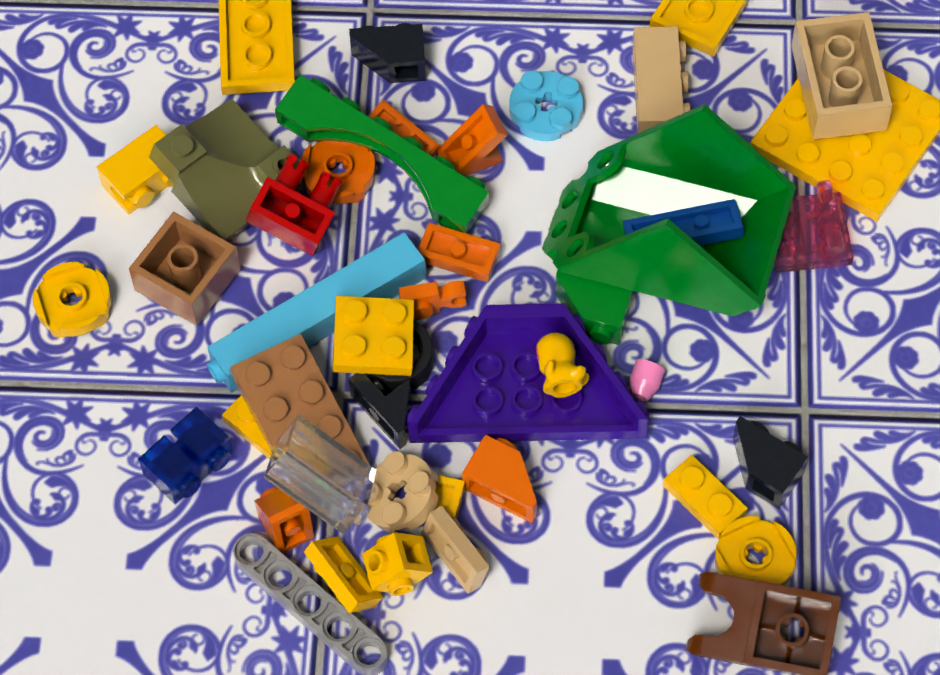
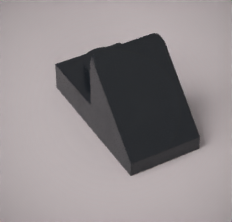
(385, 410)

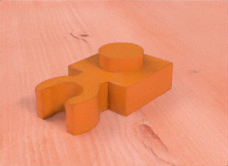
(430, 298)

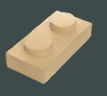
(455, 549)

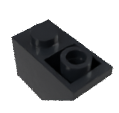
(391, 51)
(767, 463)

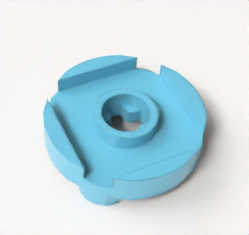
(540, 87)

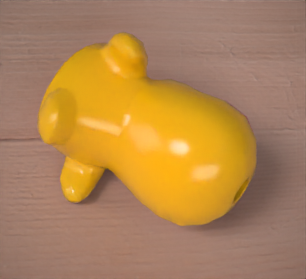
(557, 363)

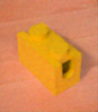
(132, 175)

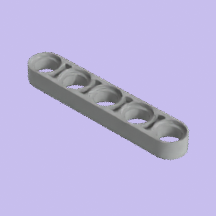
(318, 621)

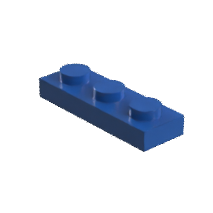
(701, 223)

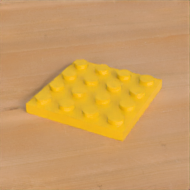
(862, 166)

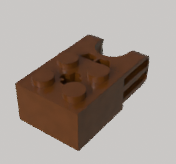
(757, 624)

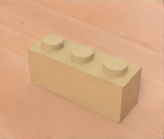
(658, 75)

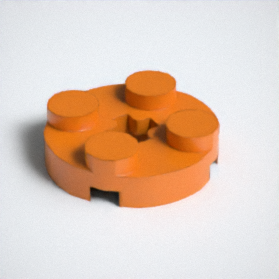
(356, 160)

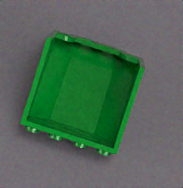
(664, 170)

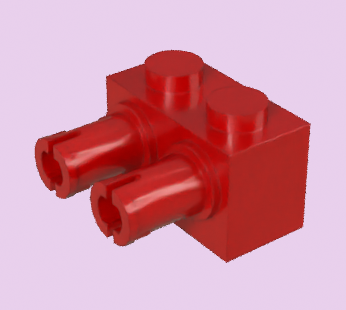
(290, 214)

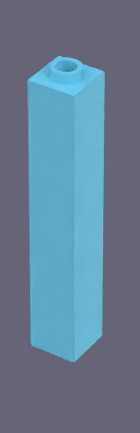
(313, 310)

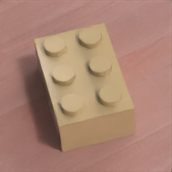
(841, 75)

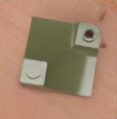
(219, 167)

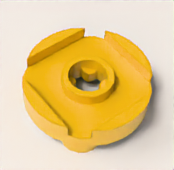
(75, 319)
(764, 537)

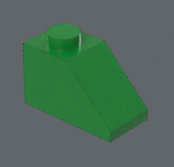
(598, 304)

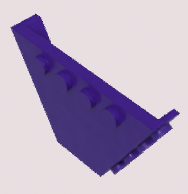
(497, 385)

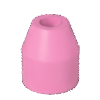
(645, 379)

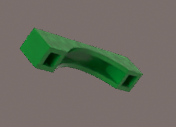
(321, 116)

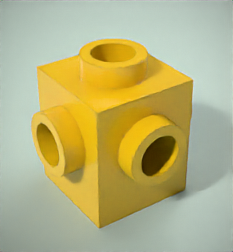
(397, 563)

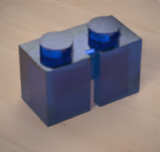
(182, 465)

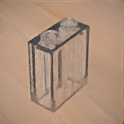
(321, 475)

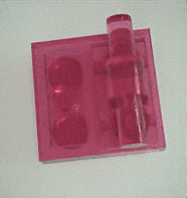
(815, 233)

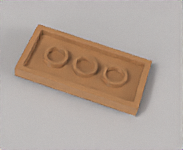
(289, 383)

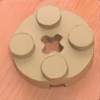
(420, 497)

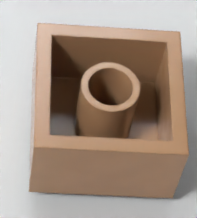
(185, 268)

